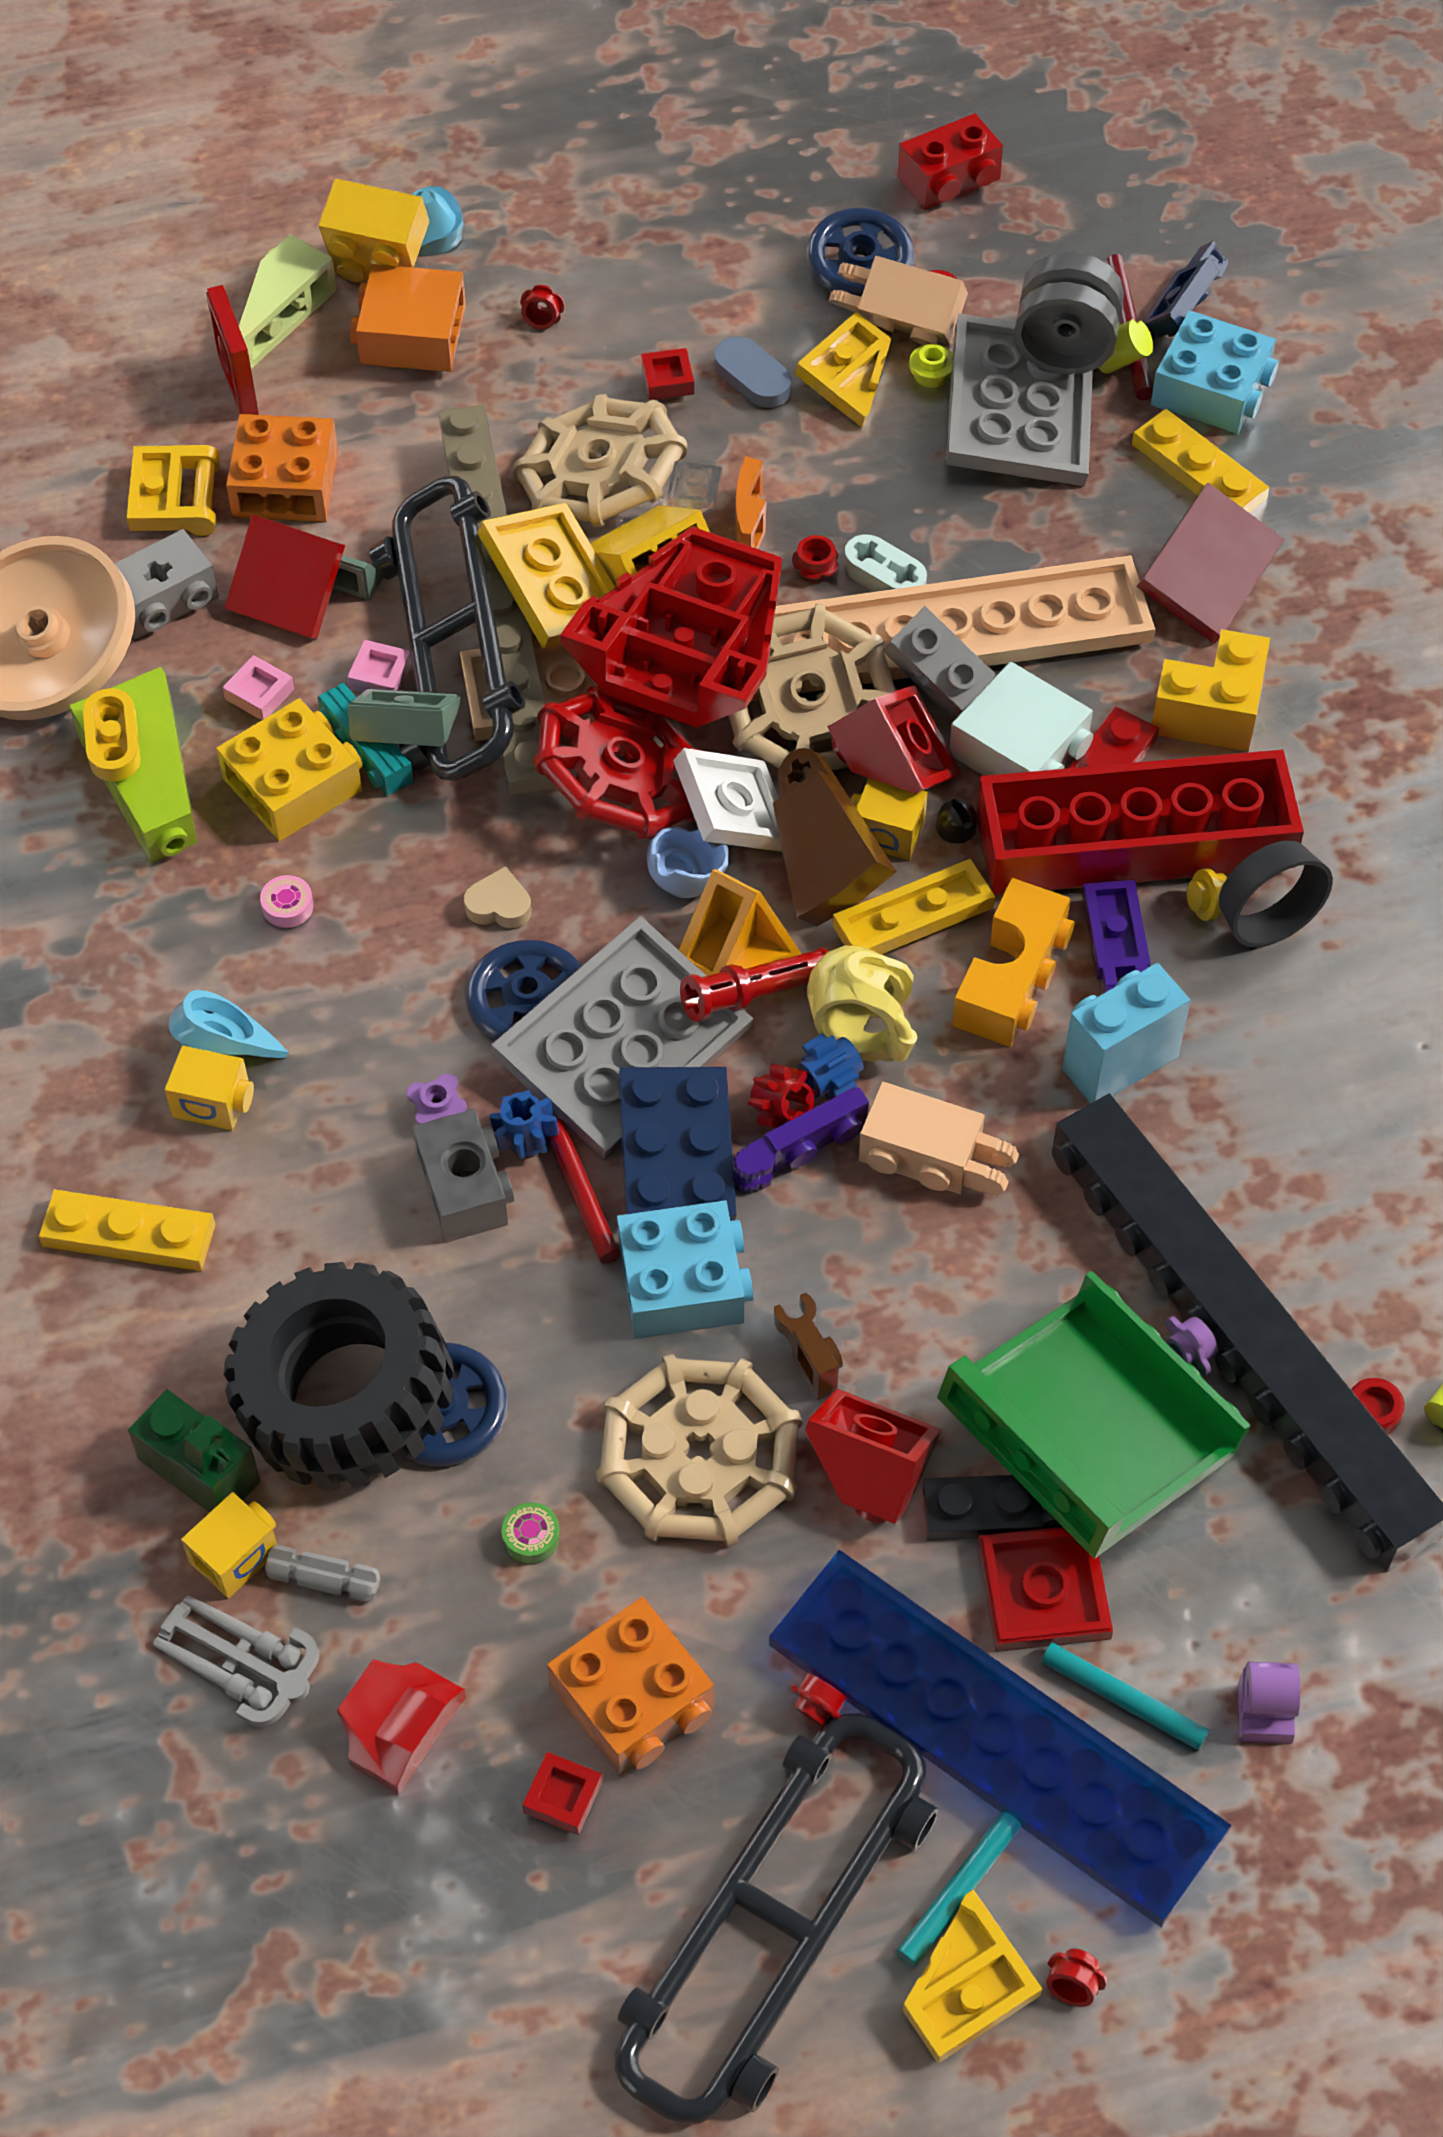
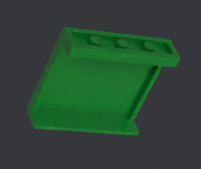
(1095, 1416)

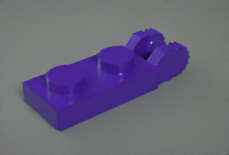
(1115, 930)
(800, 1139)

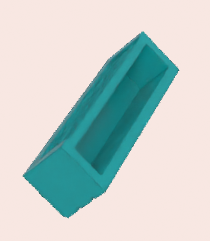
(382, 761)

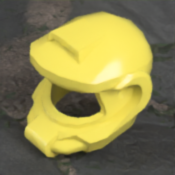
(857, 985)

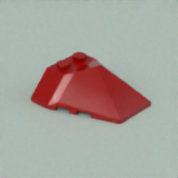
(684, 630)

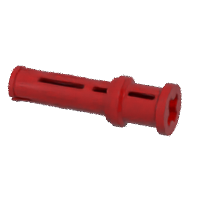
(736, 987)

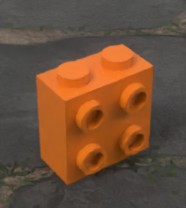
(409, 317)
(282, 467)
(632, 1686)

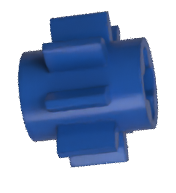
(830, 1065)
(524, 1124)

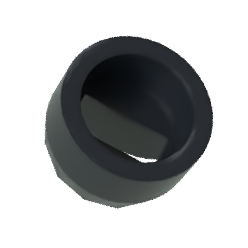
(950, 825)

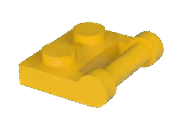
(157, 488)

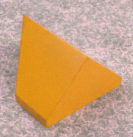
(734, 928)

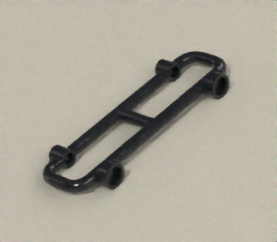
(396, 557)
(744, 2073)

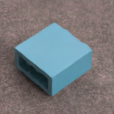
(1215, 372)
(1125, 1033)
(683, 1269)

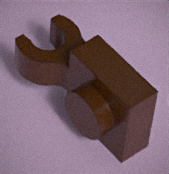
(815, 1356)

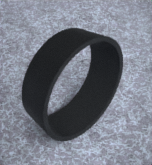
(1287, 914)

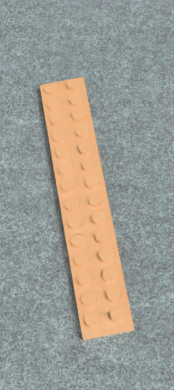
(994, 615)

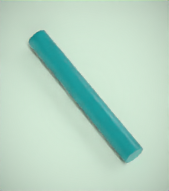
(1125, 1696)
(961, 1883)

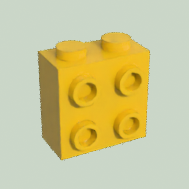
(633, 542)
(290, 768)

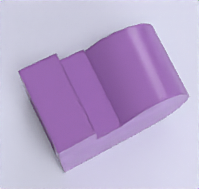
(1268, 1702)

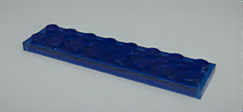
(1002, 1737)

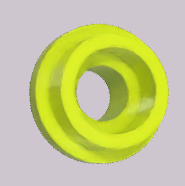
(931, 365)

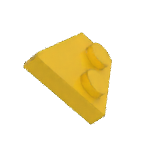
(847, 367)
(969, 1982)

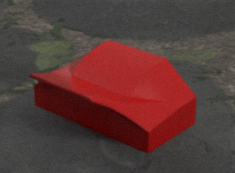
(396, 1719)

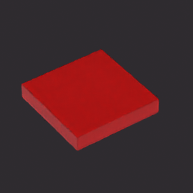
(232, 351)
(284, 576)
(1043, 1590)

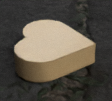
(498, 900)

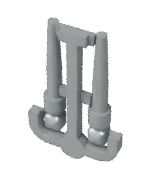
(262, 1707)

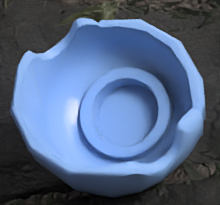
(683, 861)

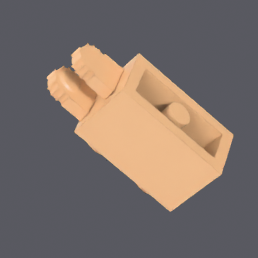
(904, 299)
(933, 1143)

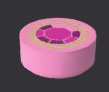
(286, 901)

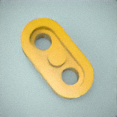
(111, 738)

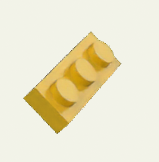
(1197, 461)
(915, 909)
(127, 1230)

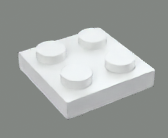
(730, 798)

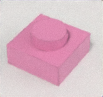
(379, 667)
(258, 688)

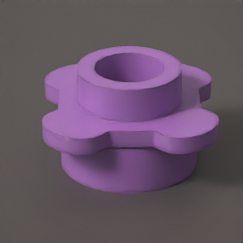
(442, 1088)
(1192, 1342)

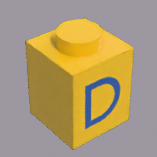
(892, 816)
(208, 1088)
(231, 1543)

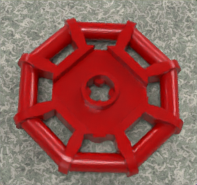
(636, 782)

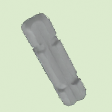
(322, 1573)

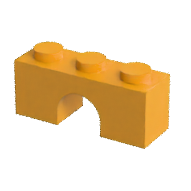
(999, 997)

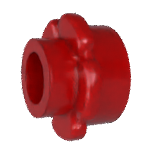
(537, 315)
(816, 557)
(818, 1699)
(1075, 1977)

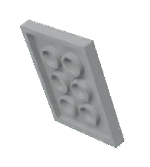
(1012, 412)
(608, 1017)

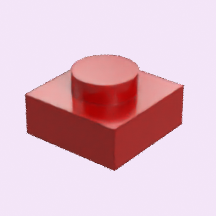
(667, 374)
(562, 1793)

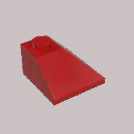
(894, 742)
(871, 1454)

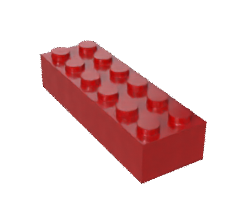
(1134, 819)

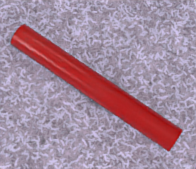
(583, 1195)

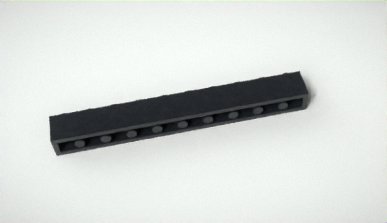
(1256, 1337)

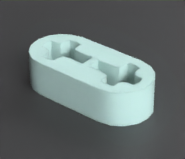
(886, 568)

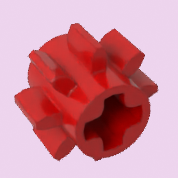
(781, 1095)

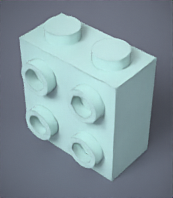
(1020, 726)

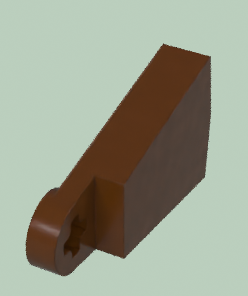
(824, 841)

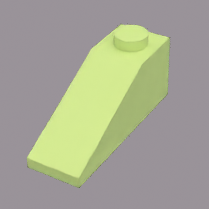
(285, 292)

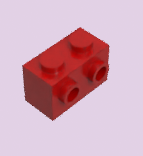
(950, 161)

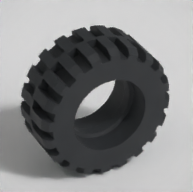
(300, 1327)

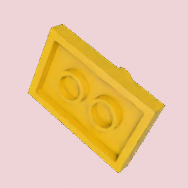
(545, 566)

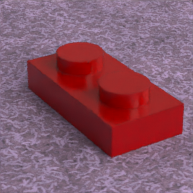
(1119, 740)

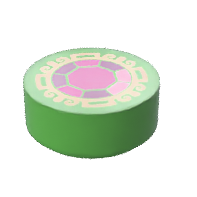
(530, 1533)

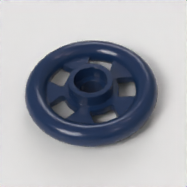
(864, 242)
(487, 979)
(482, 1423)

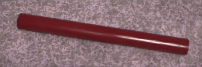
(1139, 369)

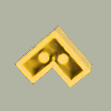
(371, 227)
(1214, 702)

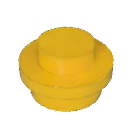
(1204, 894)

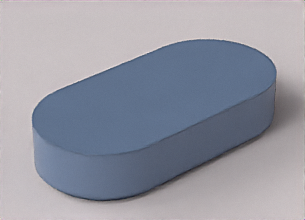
(753, 372)

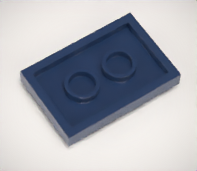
(675, 1138)

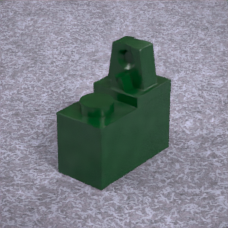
(193, 1452)

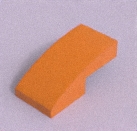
(749, 505)

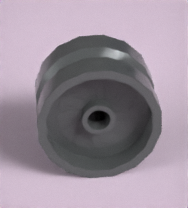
(1069, 313)

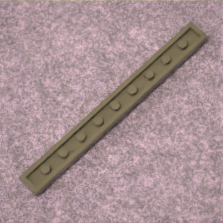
(472, 458)

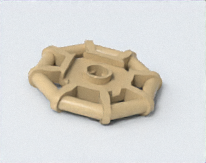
(574, 459)
(824, 667)
(696, 1480)

